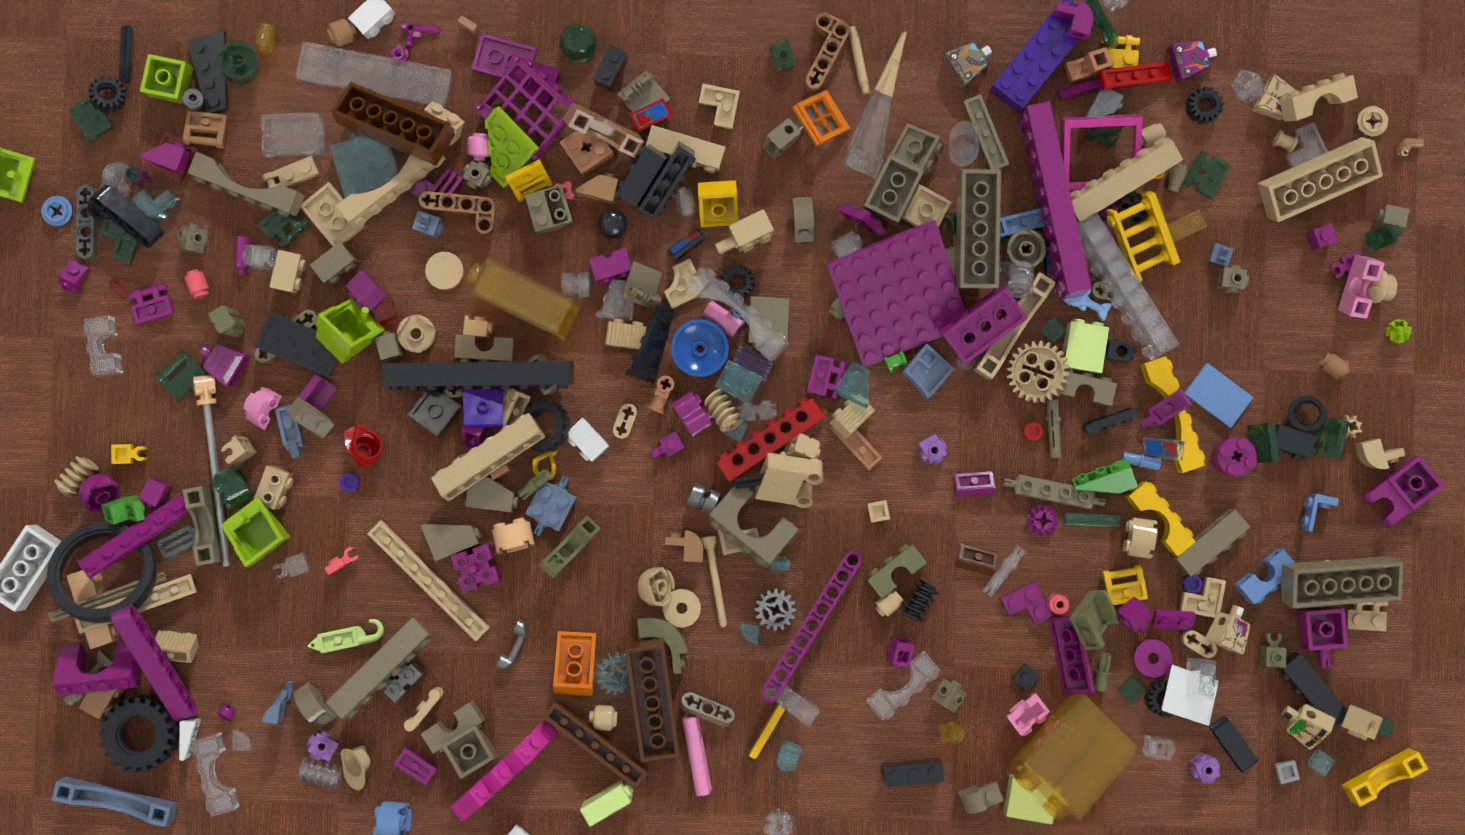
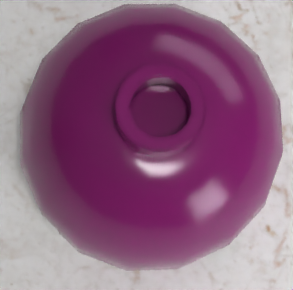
(98, 490)

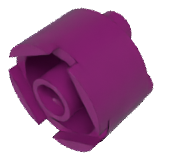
(1242, 463)

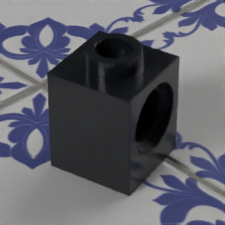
(1111, 354)

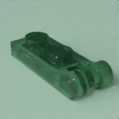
(1101, 21)

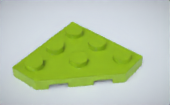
(507, 146)

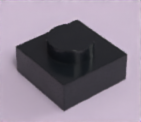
(1025, 677)

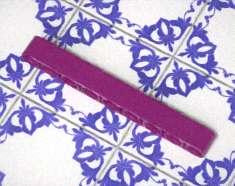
(815, 617)

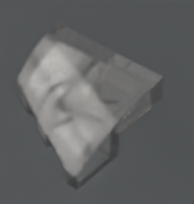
(616, 306)

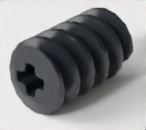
(919, 601)

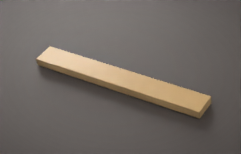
(428, 580)

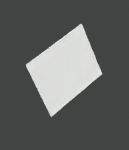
(1179, 704)

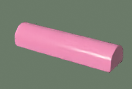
(697, 755)

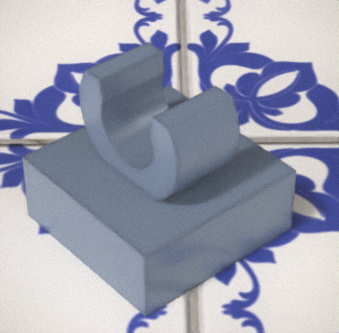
(1220, 255)

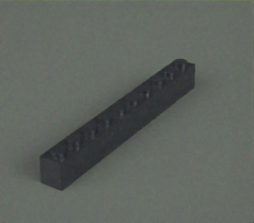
(478, 374)

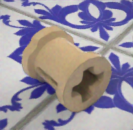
(1285, 141)

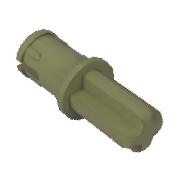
(534, 484)
(1103, 672)

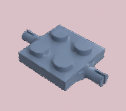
(551, 505)

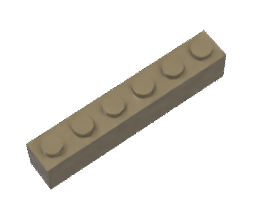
(379, 669)

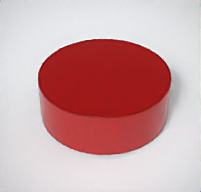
(1032, 431)

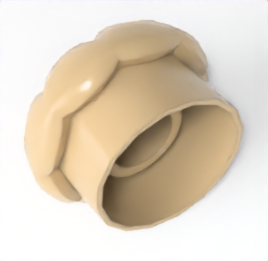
(1382, 290)

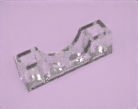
(885, 702)
(219, 797)

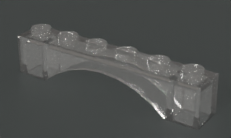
(767, 340)

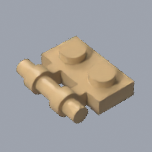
(1365, 619)

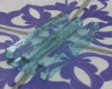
(192, 535)

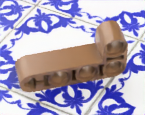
(824, 55)
(457, 207)

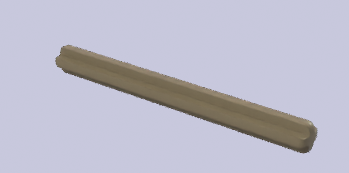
(104, 597)

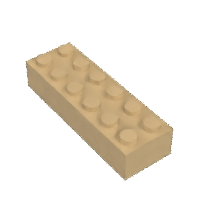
(1320, 179)

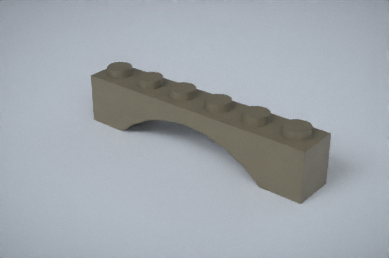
(279, 197)

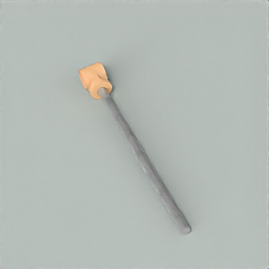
(205, 388)

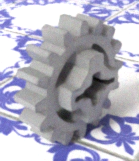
(778, 601)

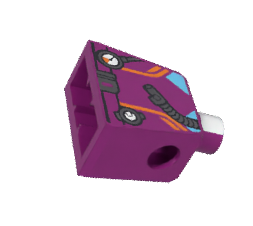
(1189, 59)

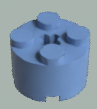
(392, 818)

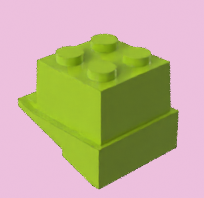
(15, 174)
(346, 329)
(254, 532)

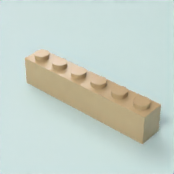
(1125, 178)
(488, 457)

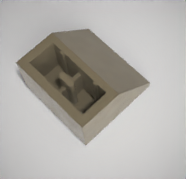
(548, 209)

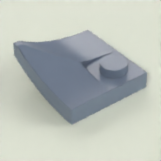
(927, 371)

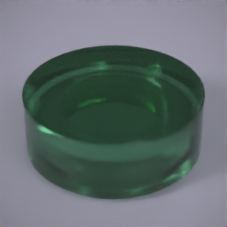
(1386, 726)

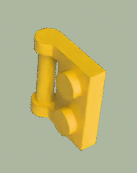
(529, 180)
(1123, 592)

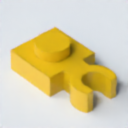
(126, 453)

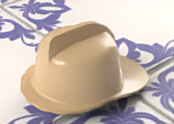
(355, 764)

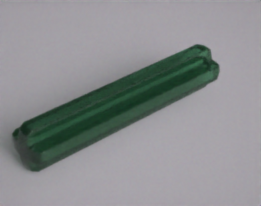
(1092, 519)

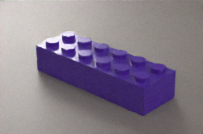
(1034, 62)

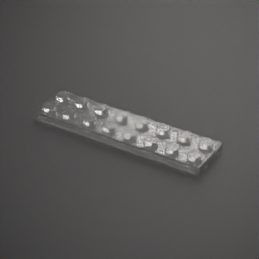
(380, 74)

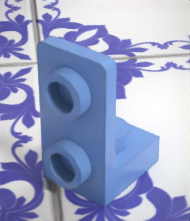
(1311, 504)

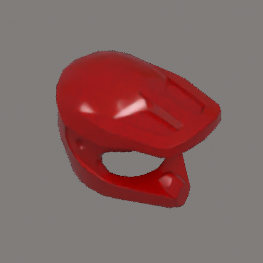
(362, 445)

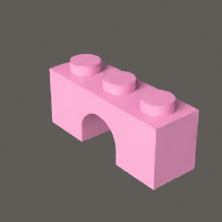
(1354, 298)

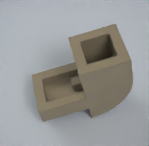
(803, 219)
(312, 706)
(978, 799)

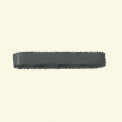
(82, 222)

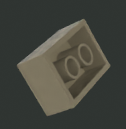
(893, 190)

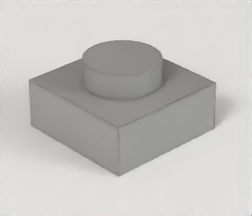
(1286, 771)

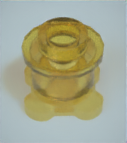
(951, 732)

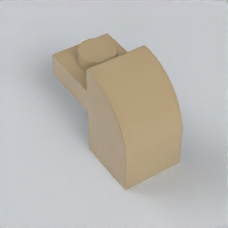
(1373, 455)

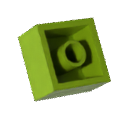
(166, 78)

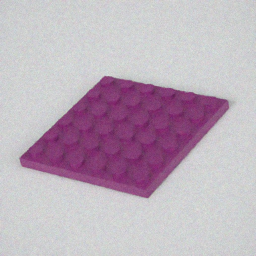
(896, 292)

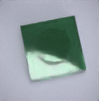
(1052, 330)

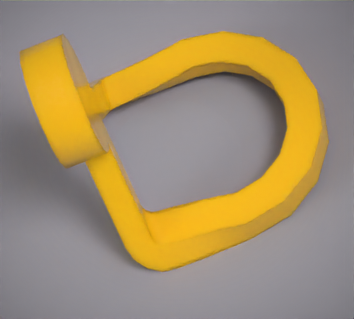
(535, 462)

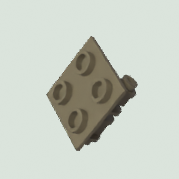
(642, 92)
(642, 285)

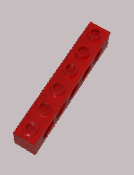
(813, 415)

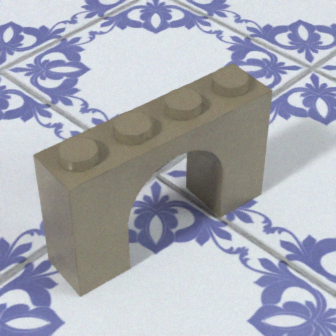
(763, 549)

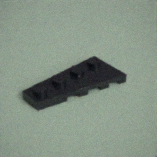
(211, 81)
(651, 351)

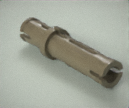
(1054, 428)

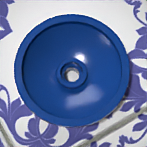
(695, 334)

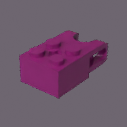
(1400, 494)

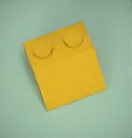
(718, 203)

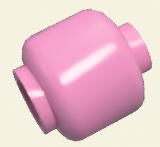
(478, 146)

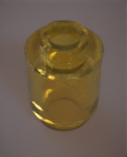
(265, 38)

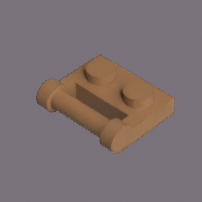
(205, 123)

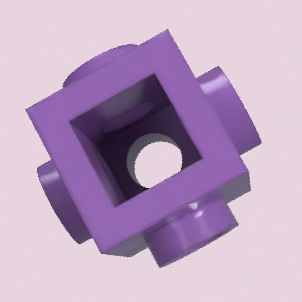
(925, 447)
(329, 746)
(1199, 765)

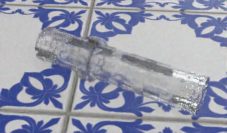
(1002, 573)

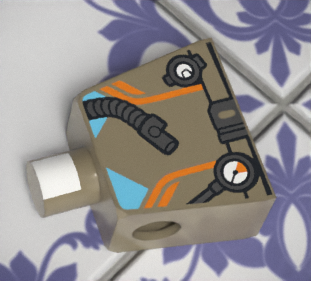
(967, 62)
(782, 138)

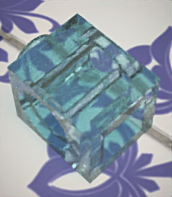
(788, 756)

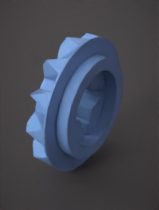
(49, 214)

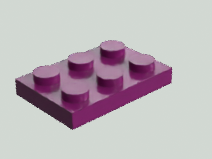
(495, 56)

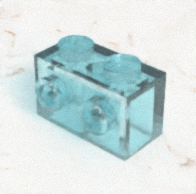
(740, 380)

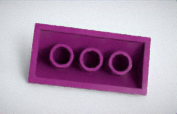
(1070, 657)

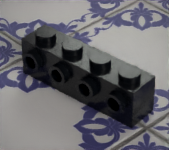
(666, 180)

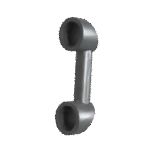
(521, 631)

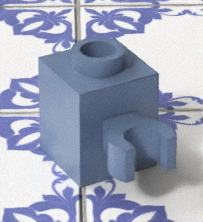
(428, 224)

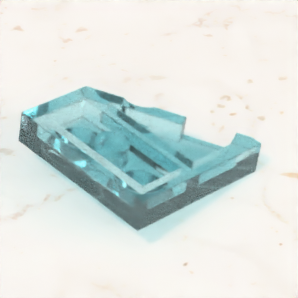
(855, 385)

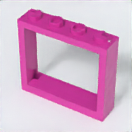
(1096, 121)

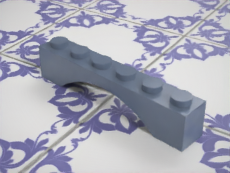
(144, 807)

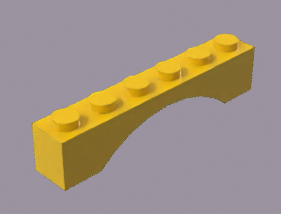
(1159, 376)

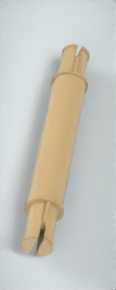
(859, 61)

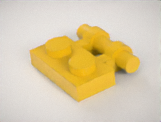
(1126, 56)

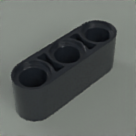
(1233, 744)

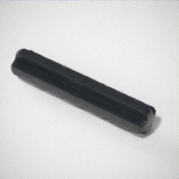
(125, 53)

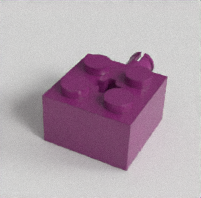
(1331, 637)

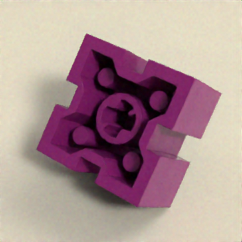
(476, 568)

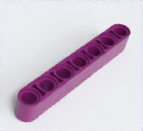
(154, 663)

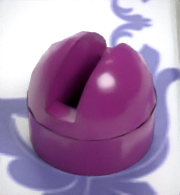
(226, 712)

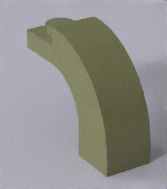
(569, 547)
(658, 627)

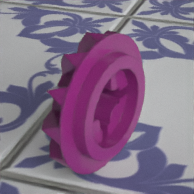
(1036, 513)

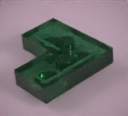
(125, 245)

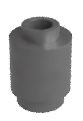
(190, 105)

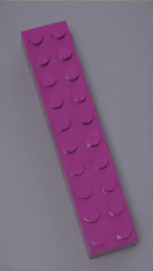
(1055, 201)

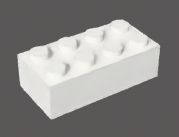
(26, 567)

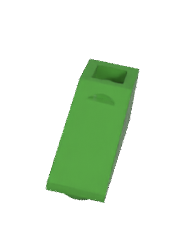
(1112, 478)

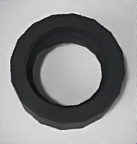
(1307, 400)

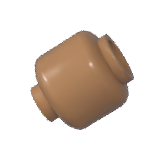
(341, 32)

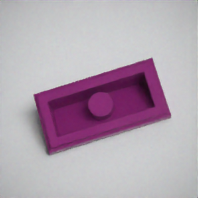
(974, 484)

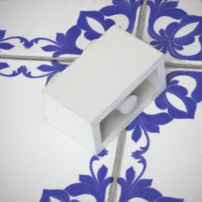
(372, 17)
(587, 440)

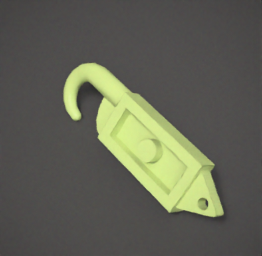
(345, 638)

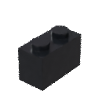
(610, 68)
(1294, 442)

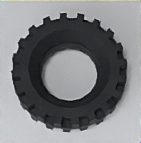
(165, 729)

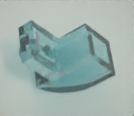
(154, 207)

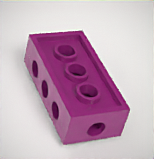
(995, 327)

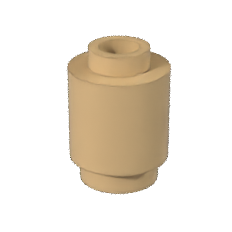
(1151, 134)
(889, 603)

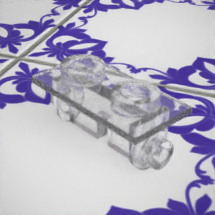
(764, 409)

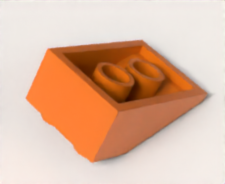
(574, 663)

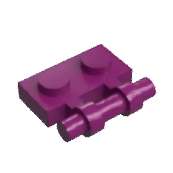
(153, 309)
(821, 374)

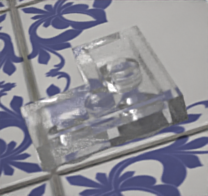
(1311, 145)

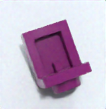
(72, 275)

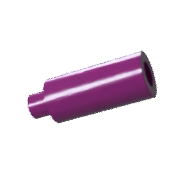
(240, 246)

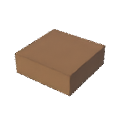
(468, 25)

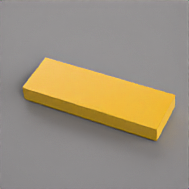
(766, 731)

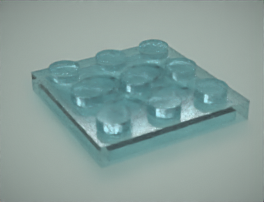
(363, 164)

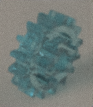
(608, 676)

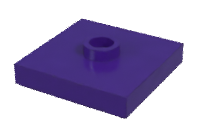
(483, 408)

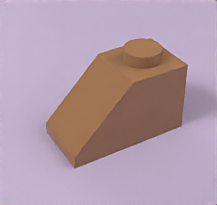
(600, 188)

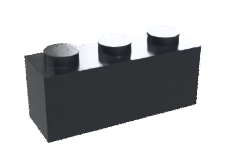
(641, 175)
(912, 772)

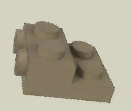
(918, 147)

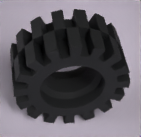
(95, 100)
(1196, 113)
(742, 271)
(1151, 698)

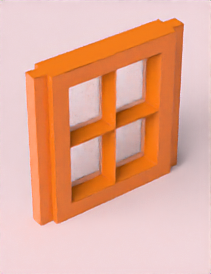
(821, 118)

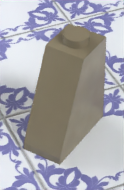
(491, 495)
(450, 538)

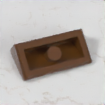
(976, 559)

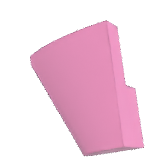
(722, 318)

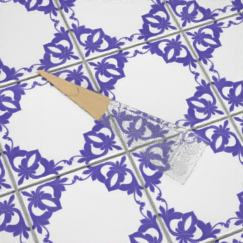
(868, 141)

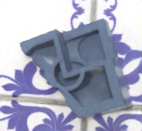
(276, 711)

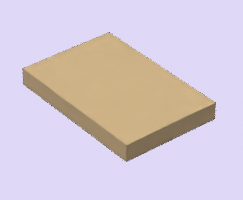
(326, 216)

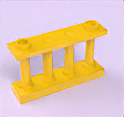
(1156, 221)

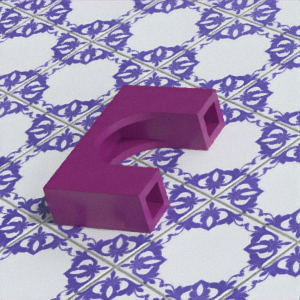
(70, 675)

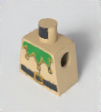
(1308, 725)

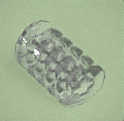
(319, 774)

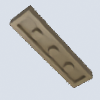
(988, 137)

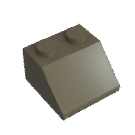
(469, 751)

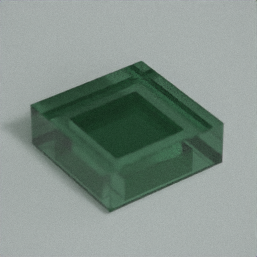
(1131, 689)

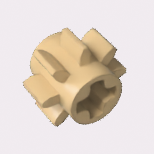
(1354, 424)

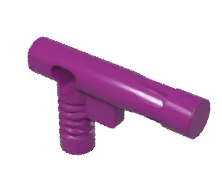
(417, 32)

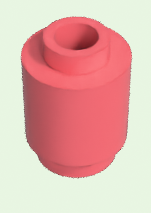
(197, 284)
(1052, 601)

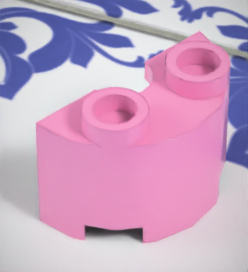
(259, 405)
(1026, 713)

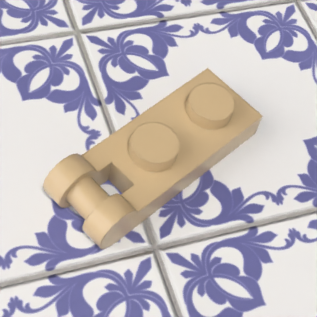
(293, 173)

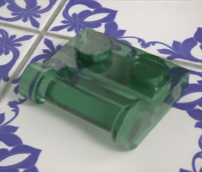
(183, 381)

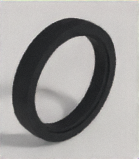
(70, 545)

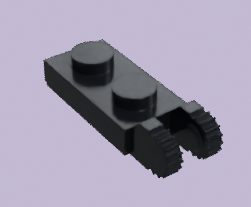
(1107, 421)

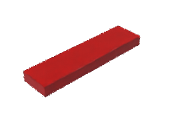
(1134, 76)

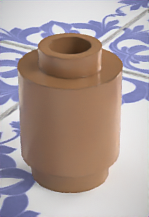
(1334, 365)

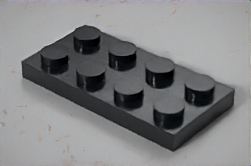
(295, 343)

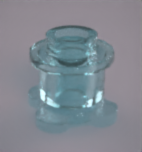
(780, 564)

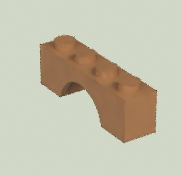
(611, 132)

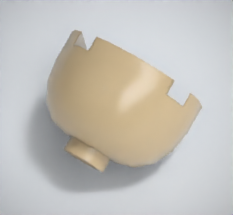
(655, 586)

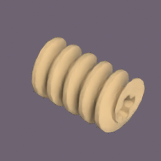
(721, 411)
(75, 476)

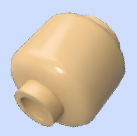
(603, 718)

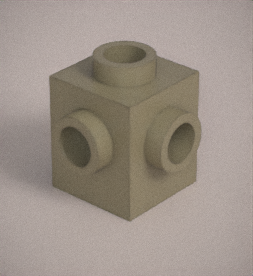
(480, 181)
(192, 238)
(1232, 279)
(949, 695)

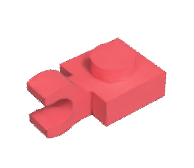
(337, 564)

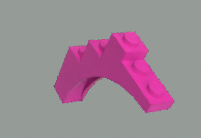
(504, 770)

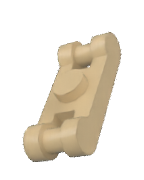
(424, 708)

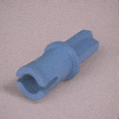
(1141, 460)

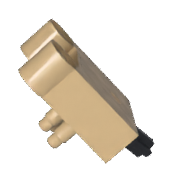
(783, 479)

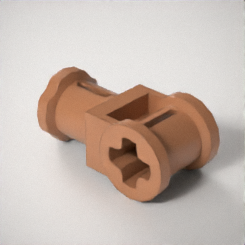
(661, 395)

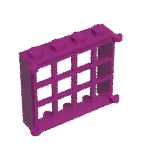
(541, 78)

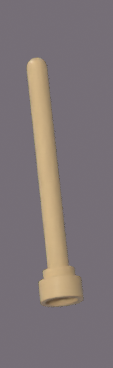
(709, 544)

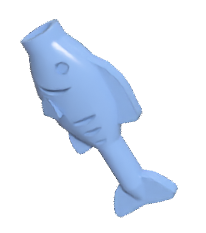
(1084, 301)

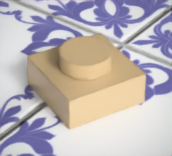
(878, 511)

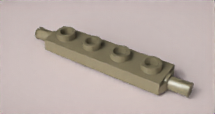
(1053, 492)

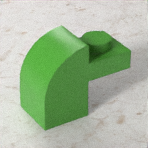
(123, 509)

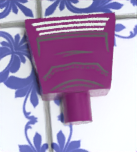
(224, 363)

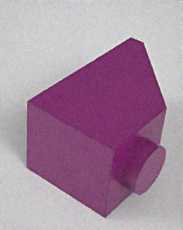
(168, 156)

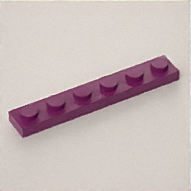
(133, 537)

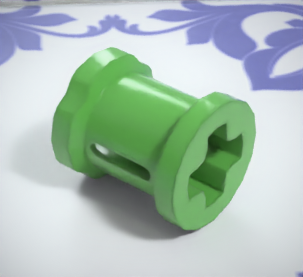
(895, 361)

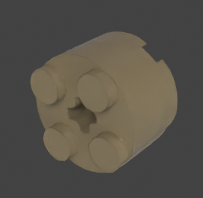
(1026, 238)

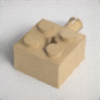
(747, 233)

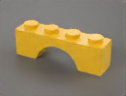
(1175, 536)
(1368, 784)

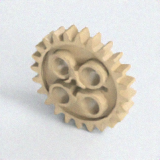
(1044, 356)

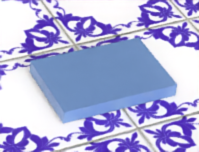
(1218, 395)

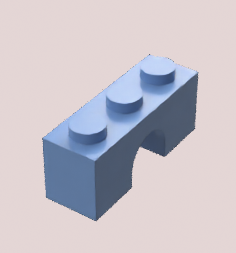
(1255, 590)

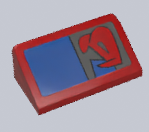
(650, 114)

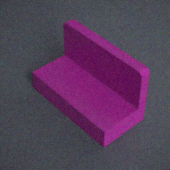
(318, 392)

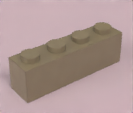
(1211, 542)

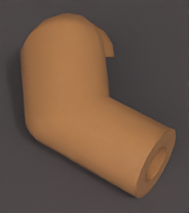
(1407, 144)

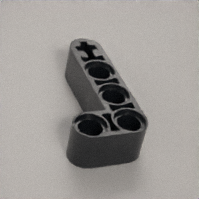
(120, 211)

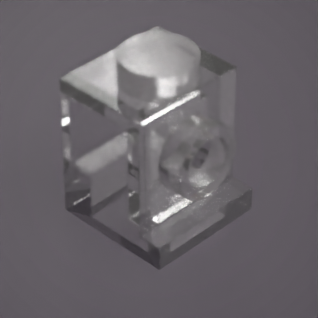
(1165, 752)

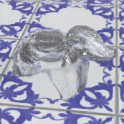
(114, 177)

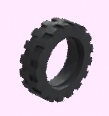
(562, 424)

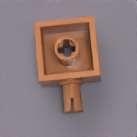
(586, 161)

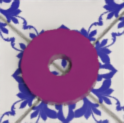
(1163, 661)

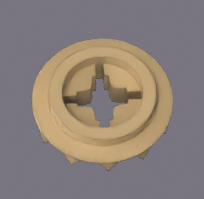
(1377, 115)

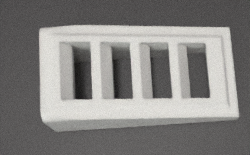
(188, 733)

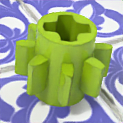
(1398, 331)

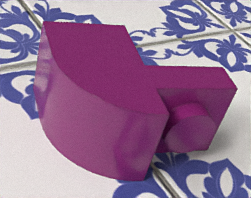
(1080, 17)

